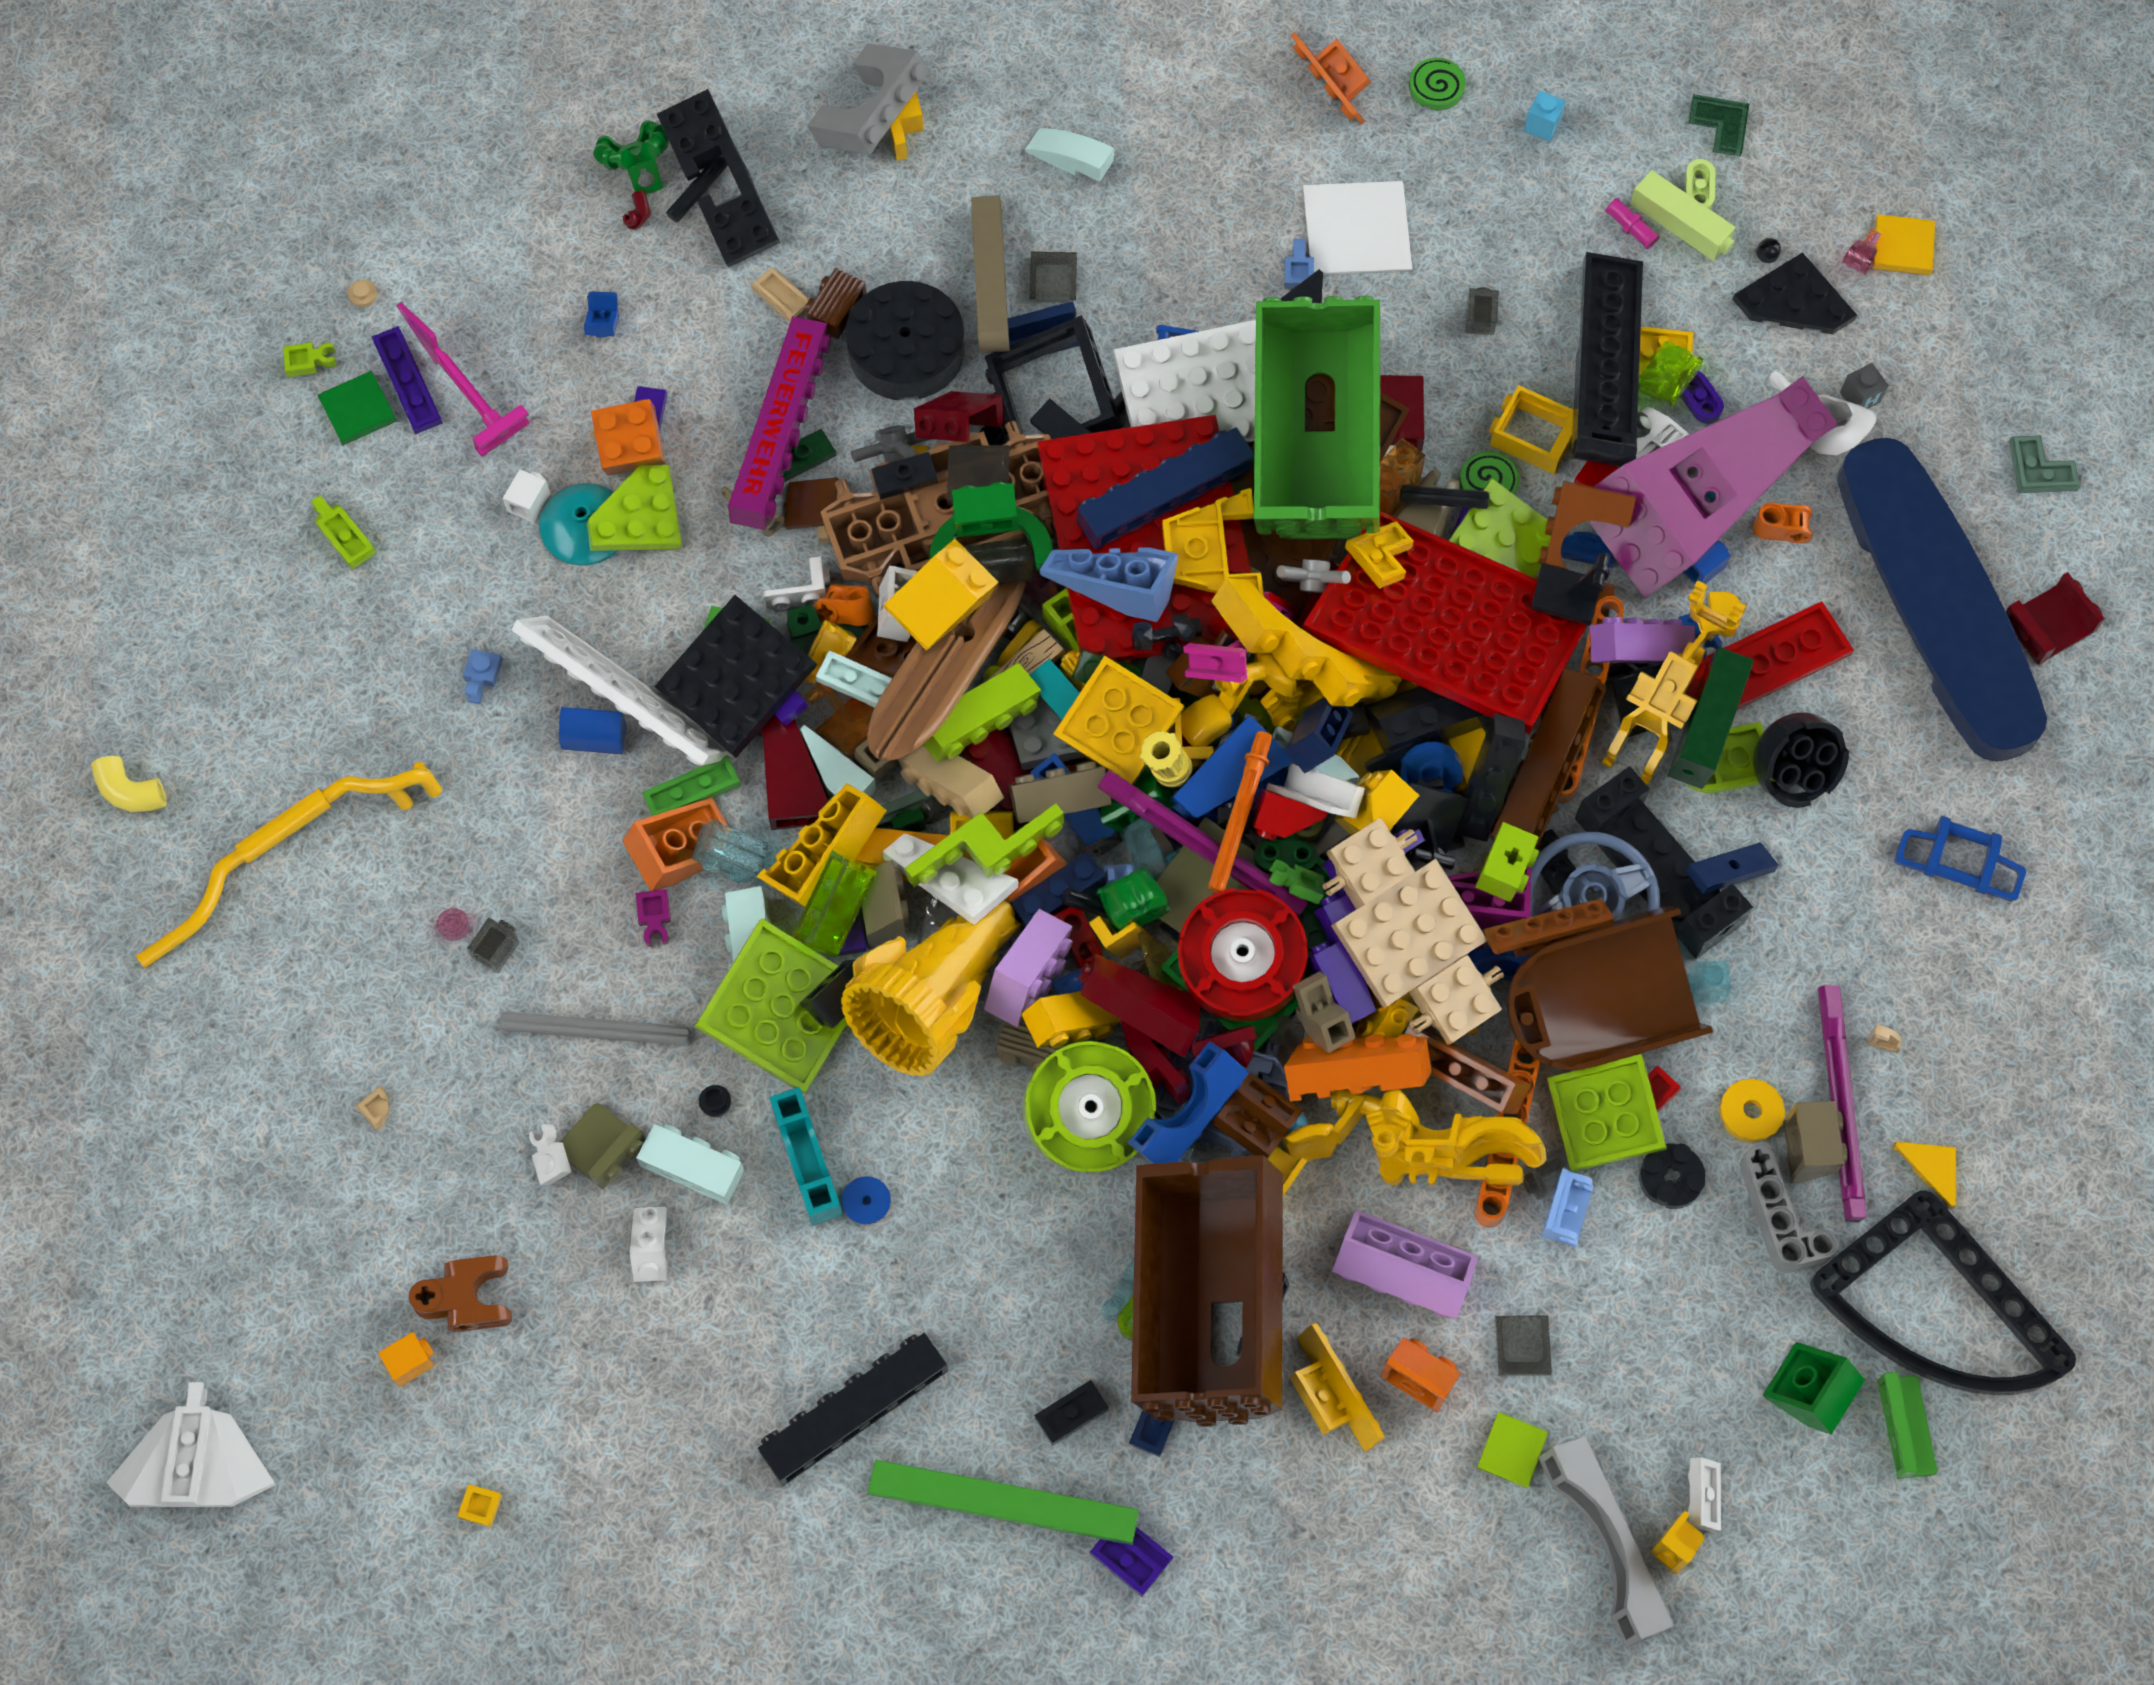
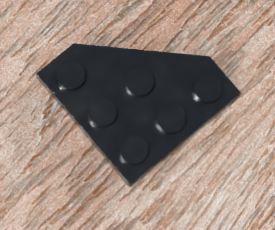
(1795, 298)

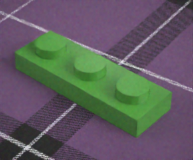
(692, 787)

